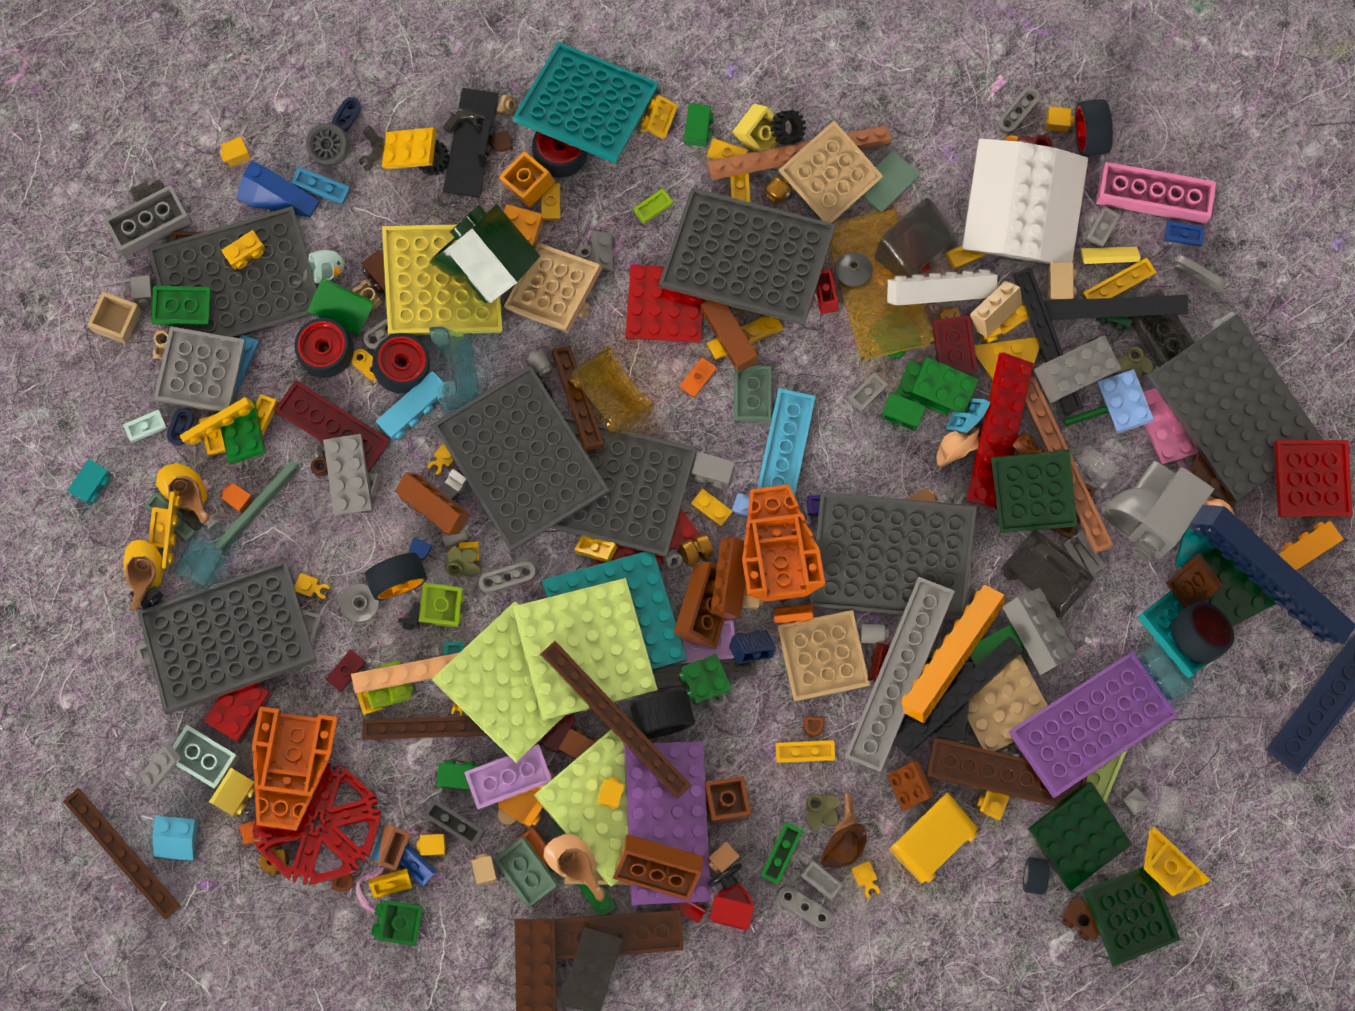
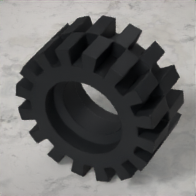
(796, 127)
(441, 163)

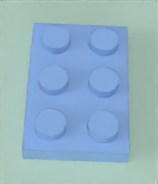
(1125, 401)

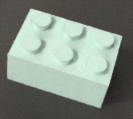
(203, 757)

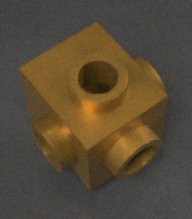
(266, 866)

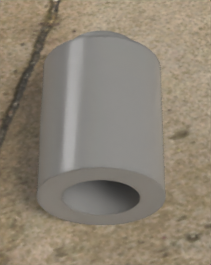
(455, 539)
(873, 633)

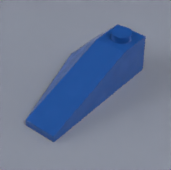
(268, 190)

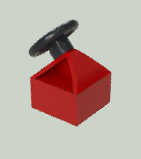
(733, 905)

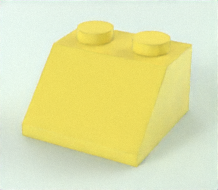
(755, 129)
(233, 793)

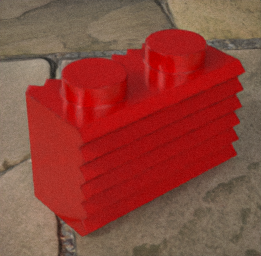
(826, 293)

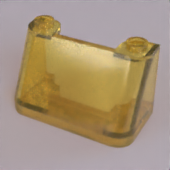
(612, 391)

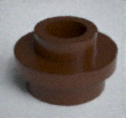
(317, 461)

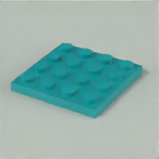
(1159, 621)

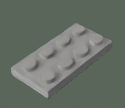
(348, 474)

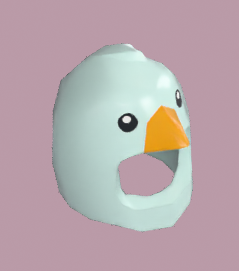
(325, 264)

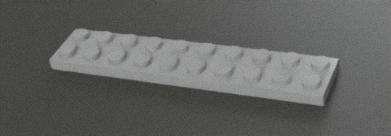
(901, 667)

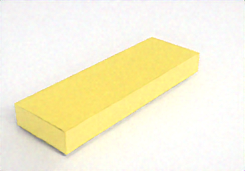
(1110, 255)

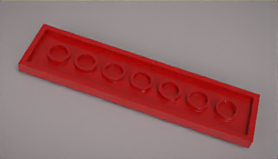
(999, 425)

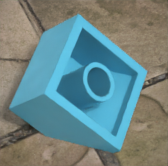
(174, 838)

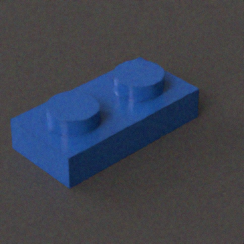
(1184, 233)
(416, 865)

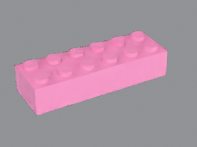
(1155, 192)

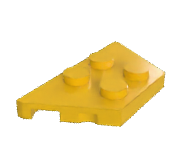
(1022, 348)
(1170, 865)

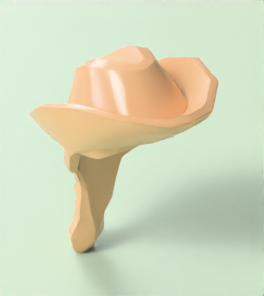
(956, 446)

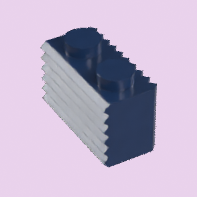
(752, 646)

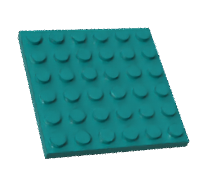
(586, 102)
(648, 598)

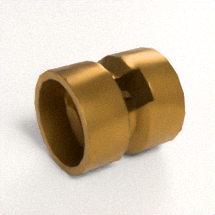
(697, 549)

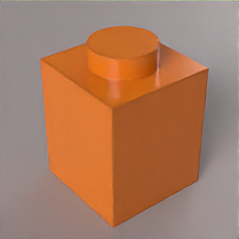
(236, 498)

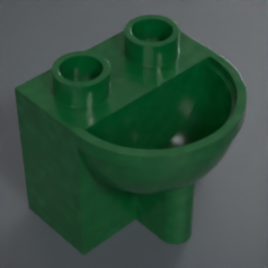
(486, 253)

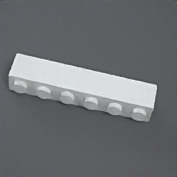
(941, 288)

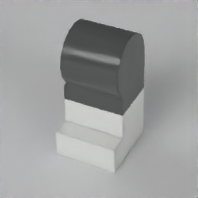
(453, 485)

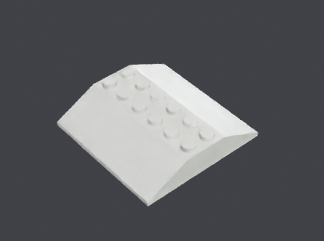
(1025, 201)

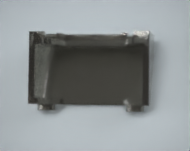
(915, 240)
(1047, 567)

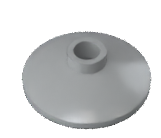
(352, 596)

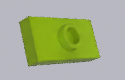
(653, 206)

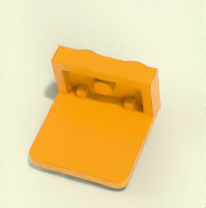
(523, 808)

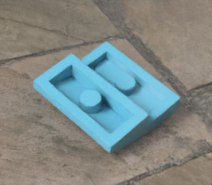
(966, 421)

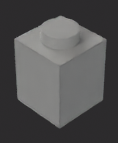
(142, 289)

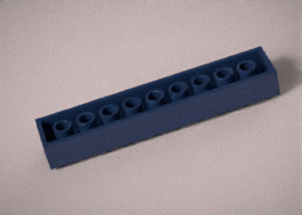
(1272, 574)

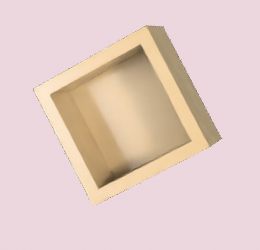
(114, 318)

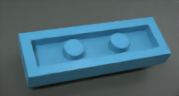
(321, 186)

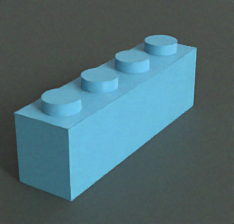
(410, 408)

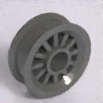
(337, 131)

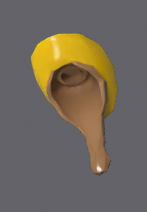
(190, 487)
(142, 569)

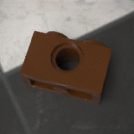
(1070, 919)

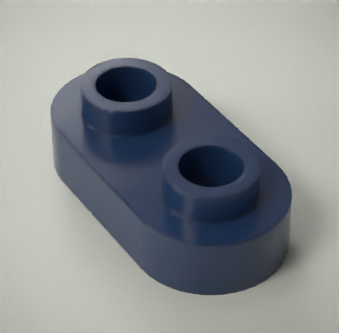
(345, 115)
(179, 427)

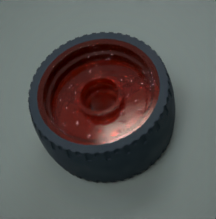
(1202, 632)

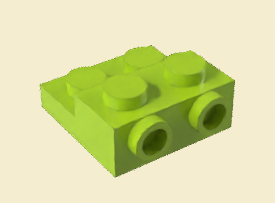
(441, 605)
(391, 695)

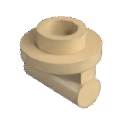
(507, 105)

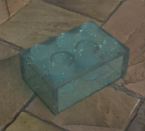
(1165, 673)

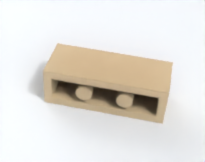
(996, 308)

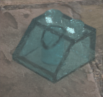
(200, 563)

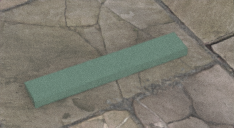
(257, 506)

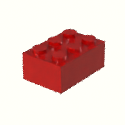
(237, 711)

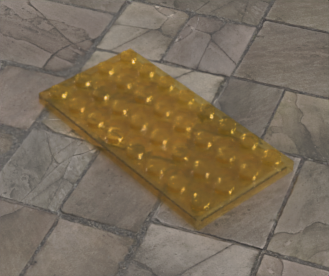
(875, 323)

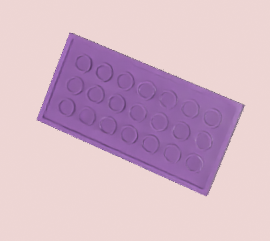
(1092, 724)
(666, 820)

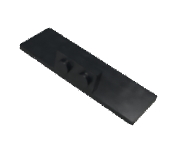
(471, 144)

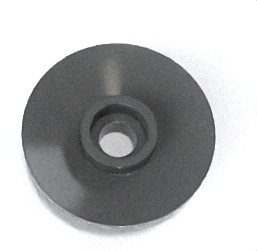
(853, 276)

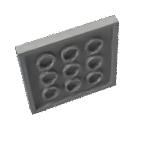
(199, 369)

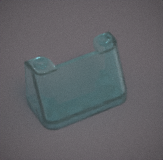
(464, 381)

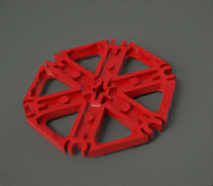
(331, 835)

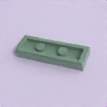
(182, 528)

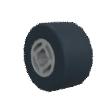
(1036, 875)

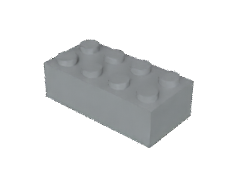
(147, 221)
(1077, 369)
(1040, 631)

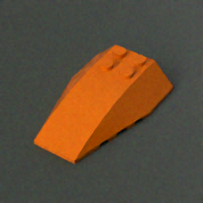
(779, 547)
(288, 764)

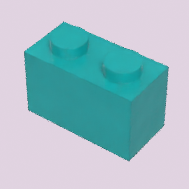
(90, 482)

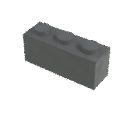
(454, 823)

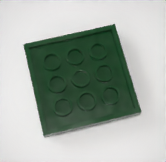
(1034, 491)
(1239, 596)
(1079, 836)
(1131, 916)

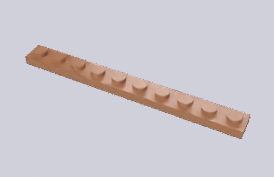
(781, 155)
(1054, 441)

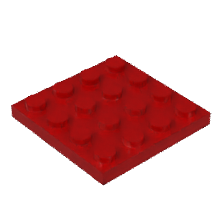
(659, 312)
(1313, 478)

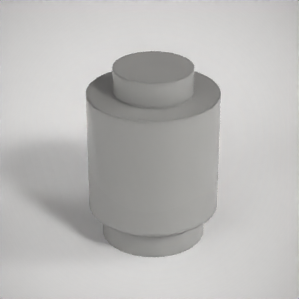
(540, 363)

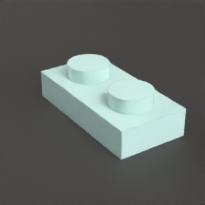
(145, 426)

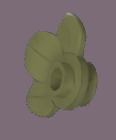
(1140, 365)
(463, 560)
(824, 812)

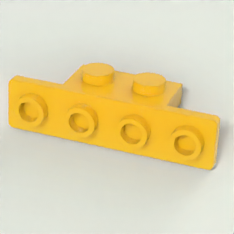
(163, 527)

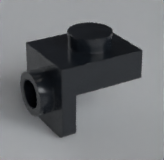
(151, 598)
(414, 619)

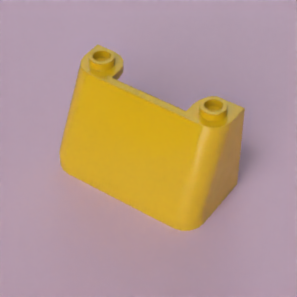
(934, 839)

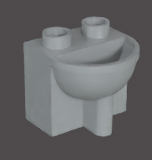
(1157, 509)

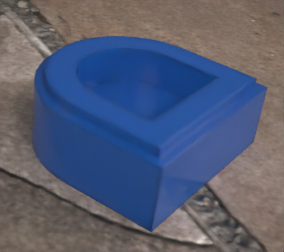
(420, 547)

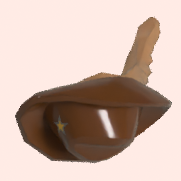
(847, 840)

